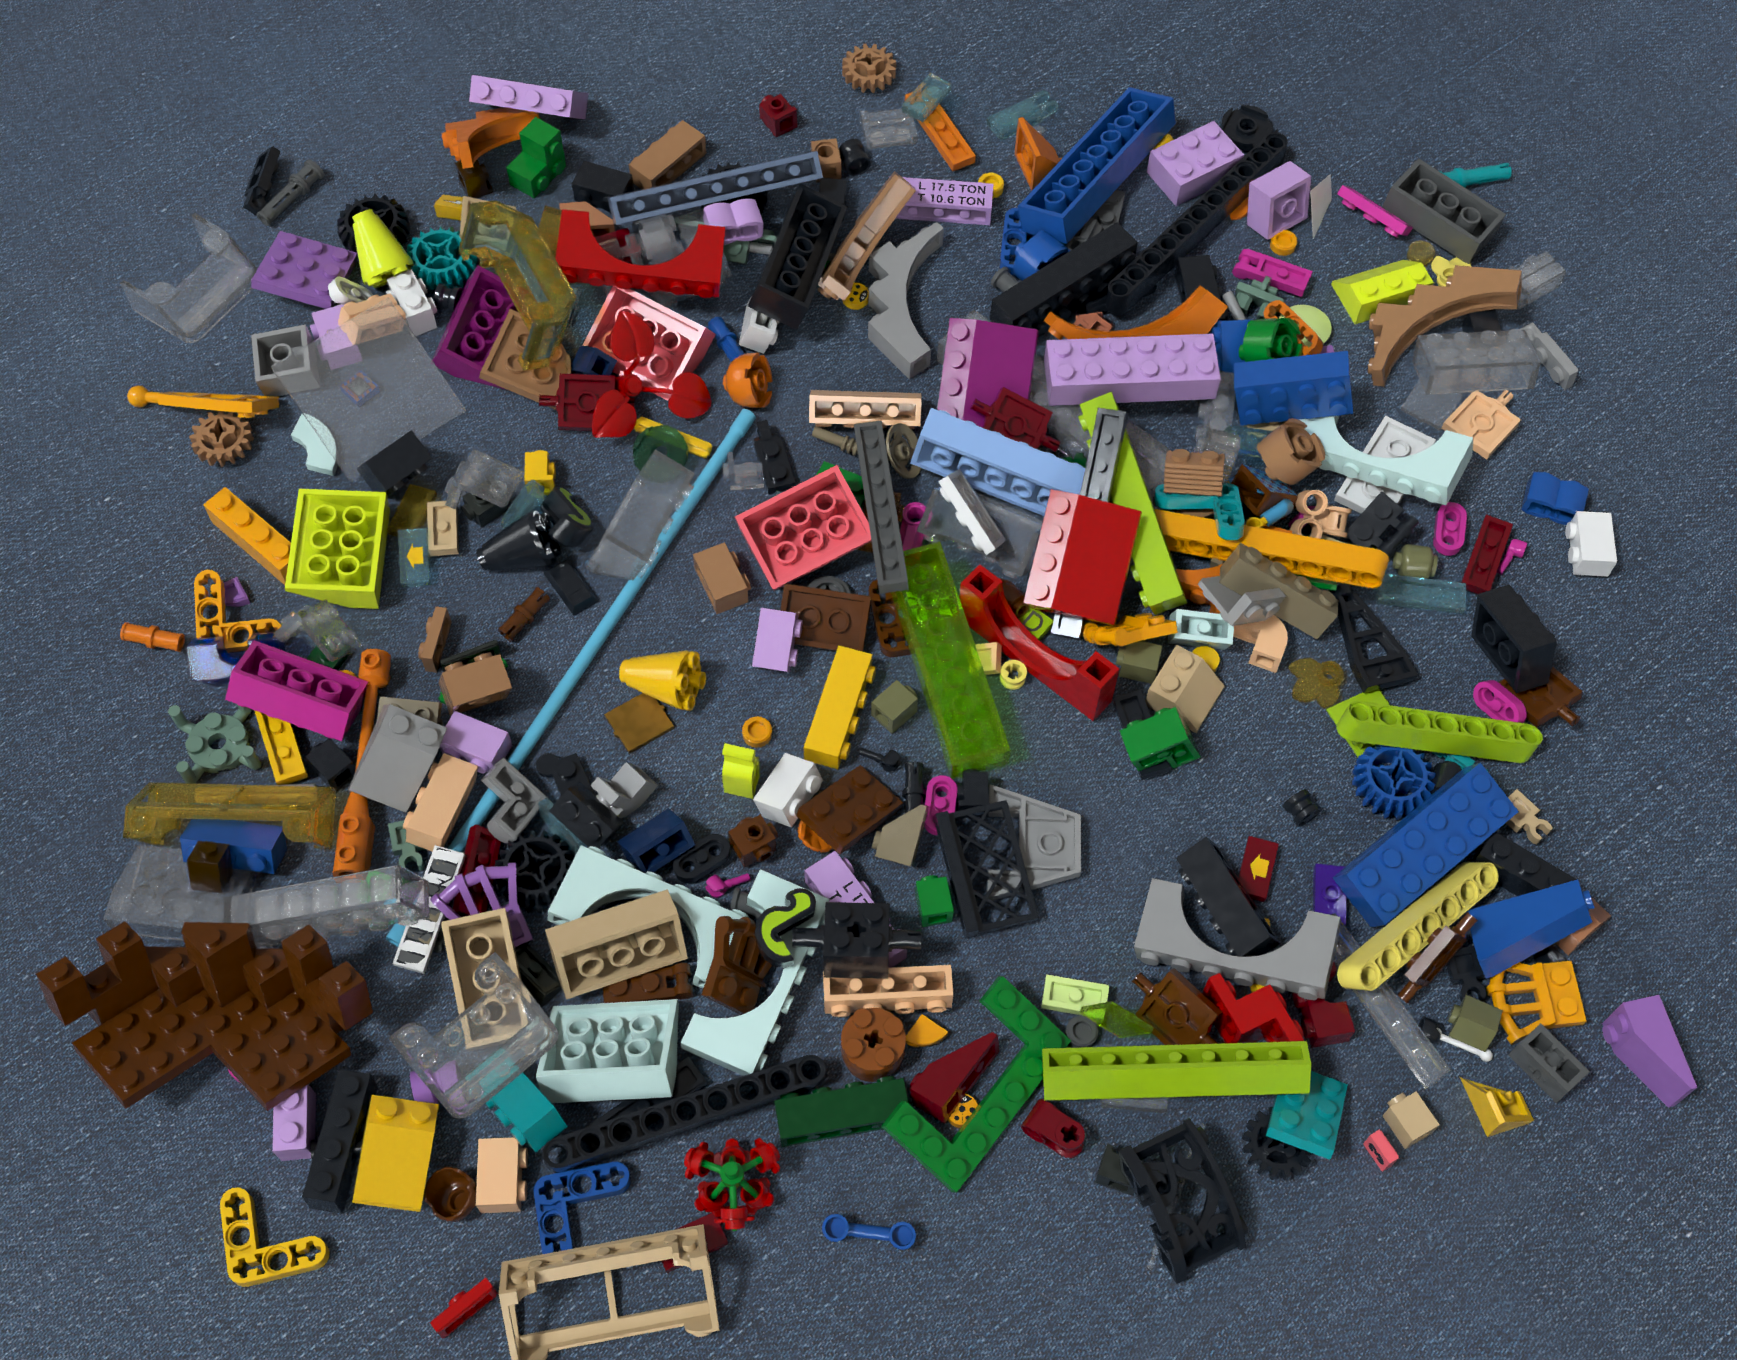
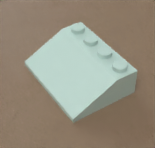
(611, 1052)

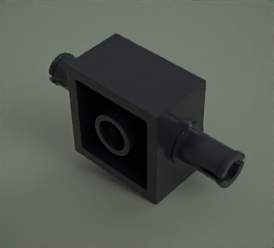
(856, 940)

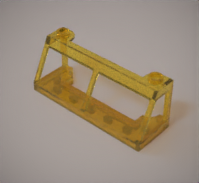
(304, 810)

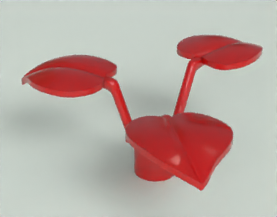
(613, 414)

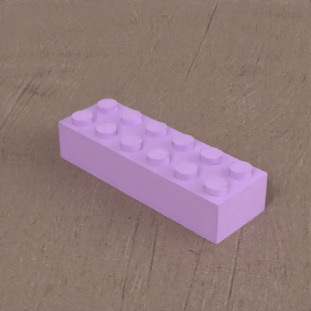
(1132, 369)

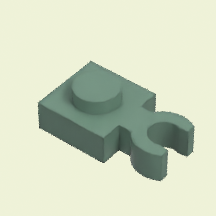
(403, 848)

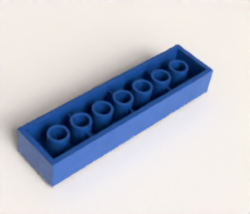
(1097, 164)

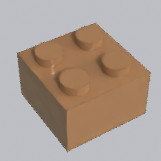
(474, 683)

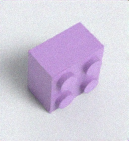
(1278, 200)

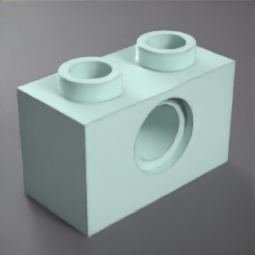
(1201, 629)

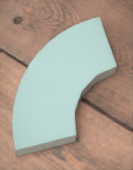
(318, 456)

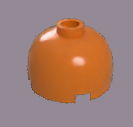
(748, 380)

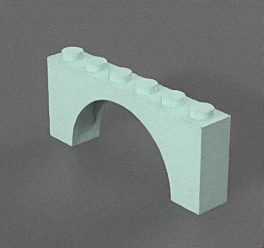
(1426, 474)
(598, 880)
(741, 1040)

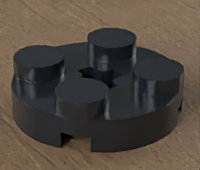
(1246, 116)

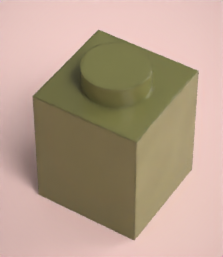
(1139, 661)
(894, 706)
(1474, 1022)

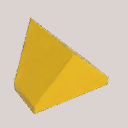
(1497, 1108)

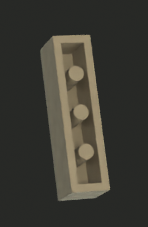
(1304, 604)

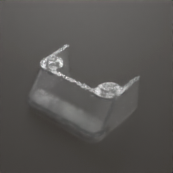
(204, 294)

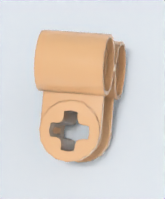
(1323, 518)

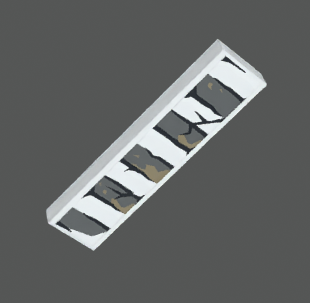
(420, 938)

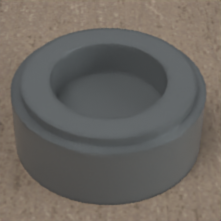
(1081, 1032)

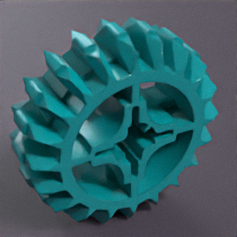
(440, 252)

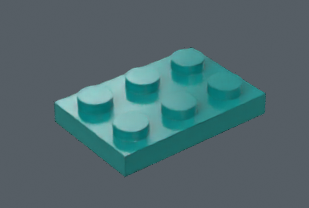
(1311, 1118)

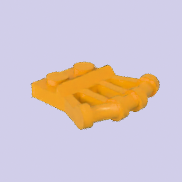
(1129, 630)
(1554, 992)

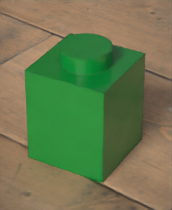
(934, 901)

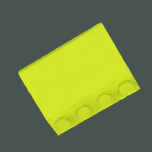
(339, 546)

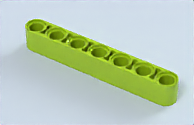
(1439, 732)

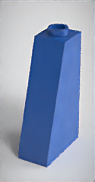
(1527, 924)

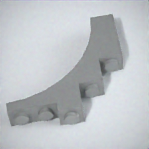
(892, 327)

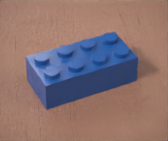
(1293, 388)

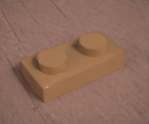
(437, 632)

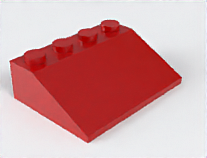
(1082, 557)

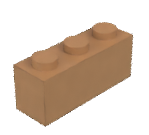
(668, 156)

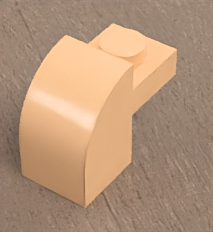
(1269, 640)

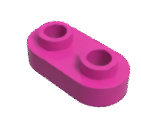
(1450, 531)
(1501, 705)
(939, 804)

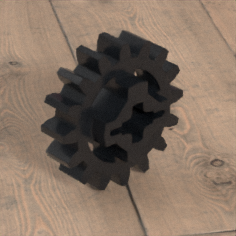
(1283, 1154)

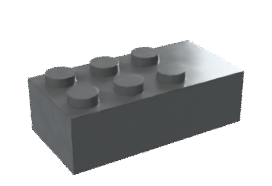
(1443, 211)

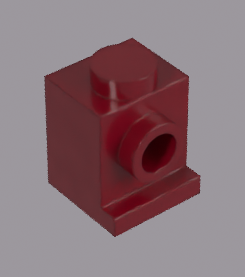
(775, 109)

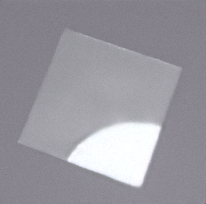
(367, 386)

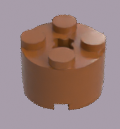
(873, 1026)

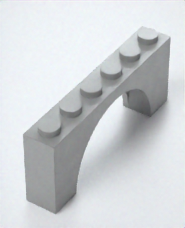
(1296, 967)

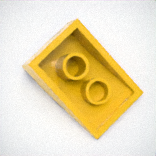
(395, 1153)

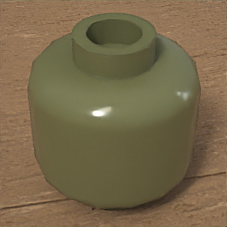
(1415, 561)

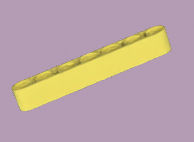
(1411, 929)

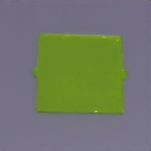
(1116, 1019)

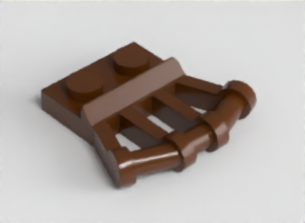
(727, 981)

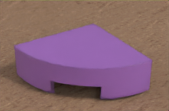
(235, 594)

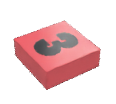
(1381, 1150)

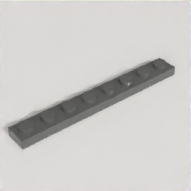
(881, 508)

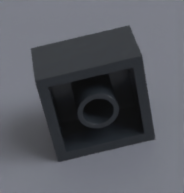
(399, 460)

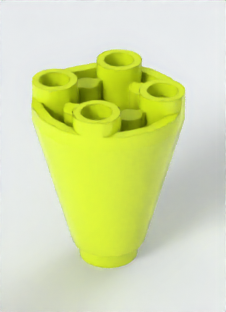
(378, 250)

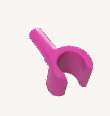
(1516, 549)
(718, 888)

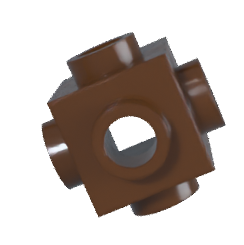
(753, 840)

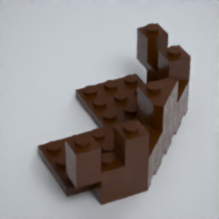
(167, 1008)

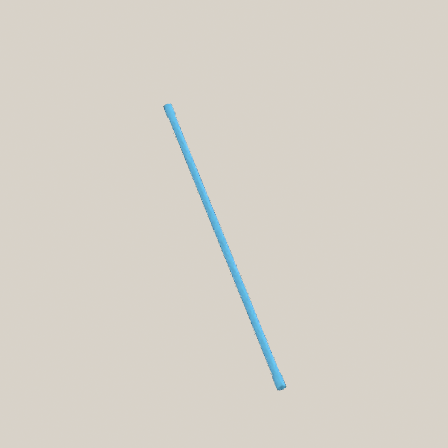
(597, 639)

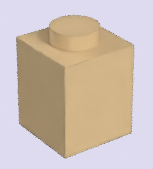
(1410, 1119)

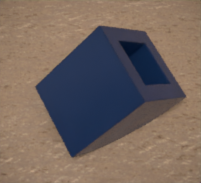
(592, 362)

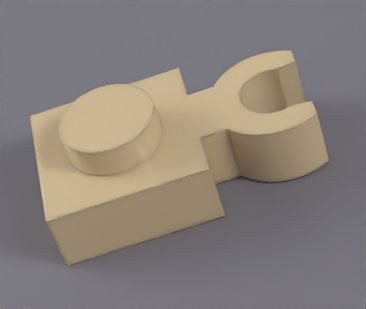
(1527, 818)

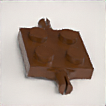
(1549, 699)
(1442, 948)
(1176, 1010)

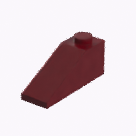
(951, 1077)

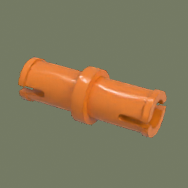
(152, 637)

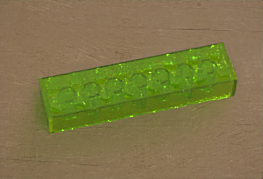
(949, 665)

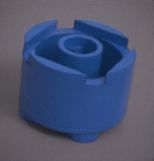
(1036, 254)

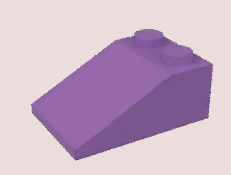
(1649, 1048)

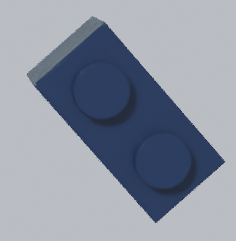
(656, 842)

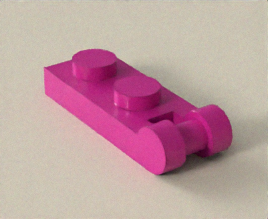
(1283, 274)

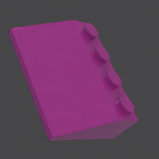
(474, 326)
(983, 360)

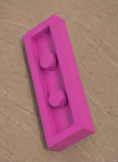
(1374, 212)

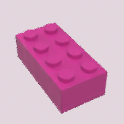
(296, 690)

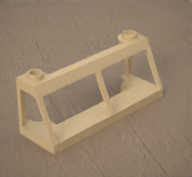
(521, 1276)

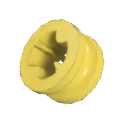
(1015, 683)

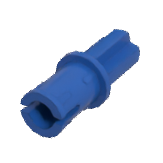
(725, 339)

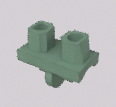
(1258, 294)

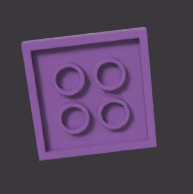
(302, 269)

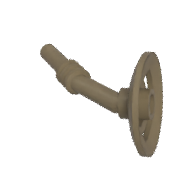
(897, 451)

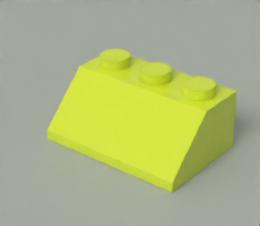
(1383, 284)

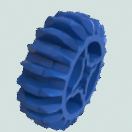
(1376, 782)

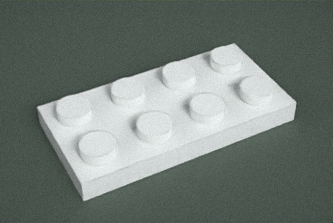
(1389, 441)

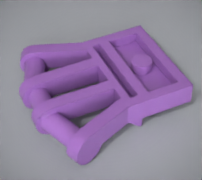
(518, 924)

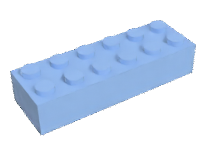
(994, 462)

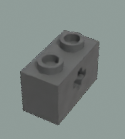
(1548, 1063)

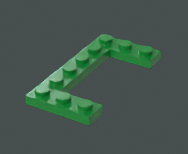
(956, 1160)

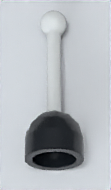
(1434, 1033)

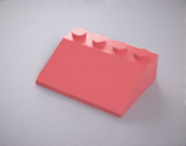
(678, 340)
(804, 528)

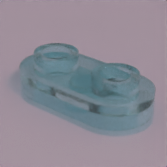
(529, 498)

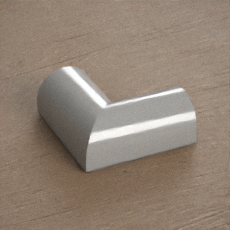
(520, 800)

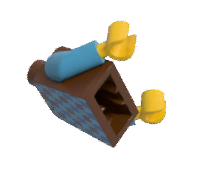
(1263, 496)

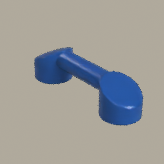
(837, 1228)

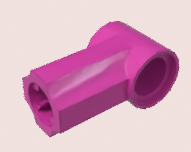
(909, 535)

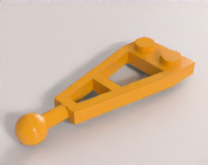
(245, 405)

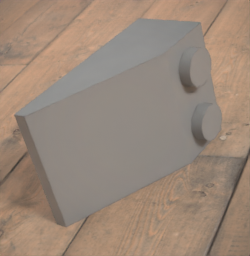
(397, 757)

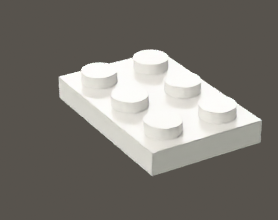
(971, 512)

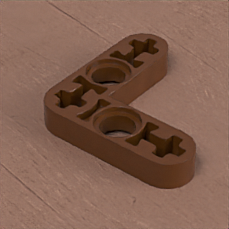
(887, 631)

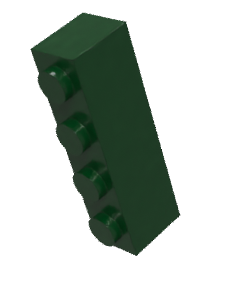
(837, 1112)

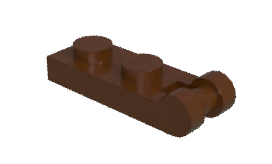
(652, 986)

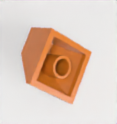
(1033, 153)

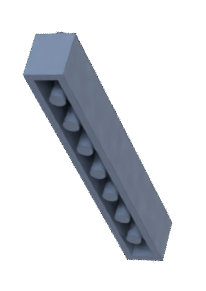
(715, 187)

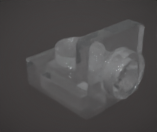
(744, 475)

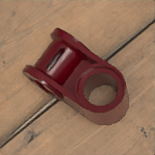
(1051, 1126)

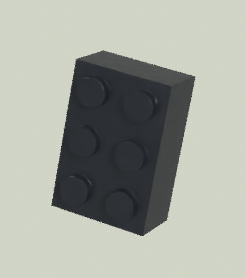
(1513, 638)

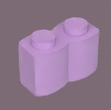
(740, 219)

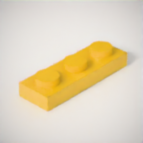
(282, 749)

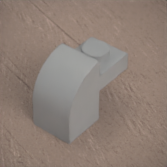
(625, 790)

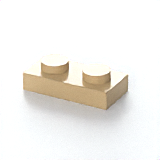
(442, 529)

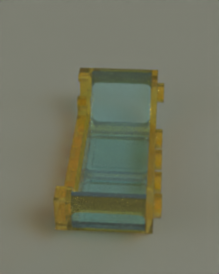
(528, 272)

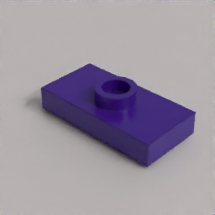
(1327, 895)

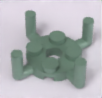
(204, 733)

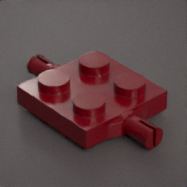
(577, 399)
(1017, 419)

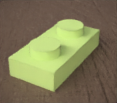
(1071, 994)

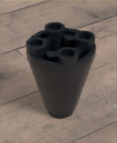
(520, 545)

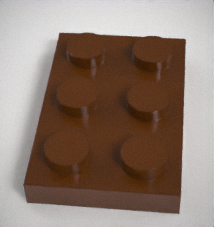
(828, 616)
(849, 809)

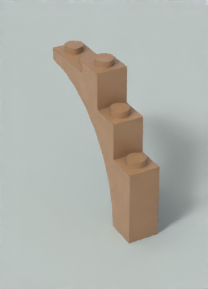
(869, 228)
(1465, 292)

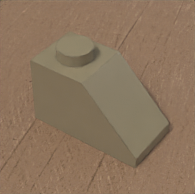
(901, 837)

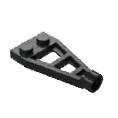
(1377, 672)

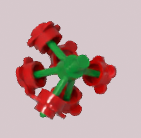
(731, 1165)

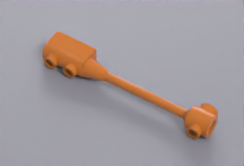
(355, 826)

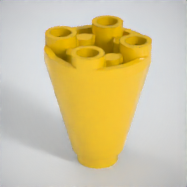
(666, 677)

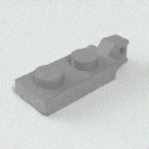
(1552, 357)

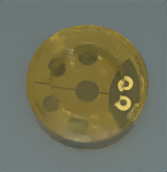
(1421, 252)

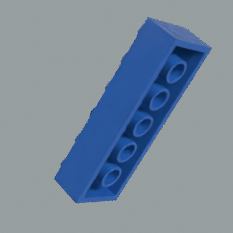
(1425, 845)

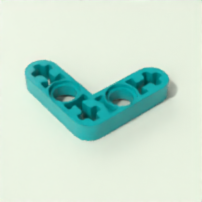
(1226, 508)

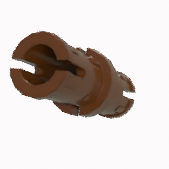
(523, 614)

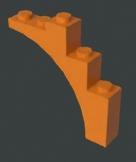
(1193, 316)

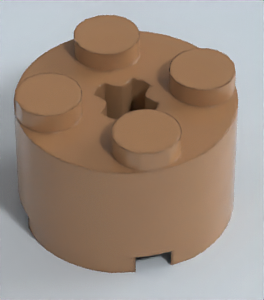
(1291, 452)

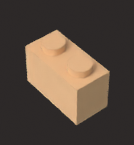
(500, 1175)

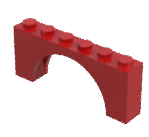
(692, 272)
(1083, 684)

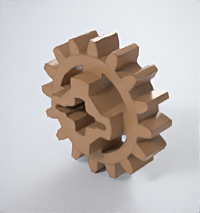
(869, 68)
(223, 435)

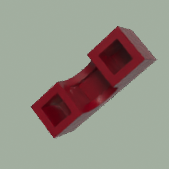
(1325, 1021)

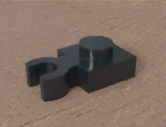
(1465, 969)

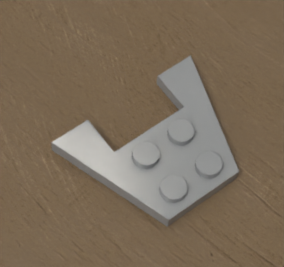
(1046, 840)

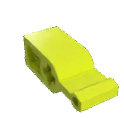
(740, 771)

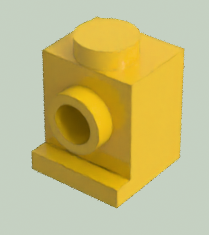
(540, 469)

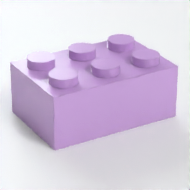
(1193, 162)

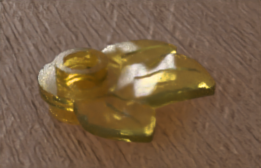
(1313, 683)

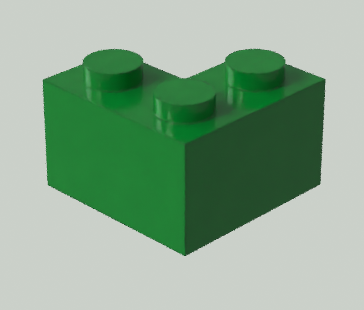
(540, 158)
(1160, 739)

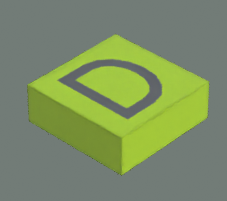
(1036, 623)

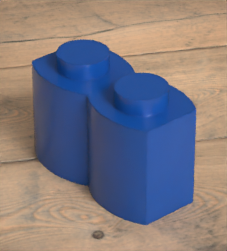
(1553, 498)

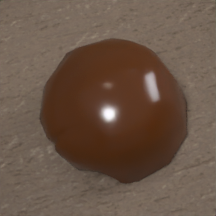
(450, 1194)

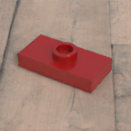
(463, 1307)

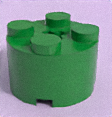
(1270, 339)

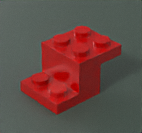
(1252, 1016)

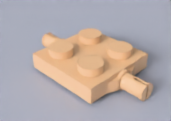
(1484, 420)

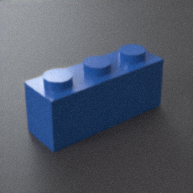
(251, 844)

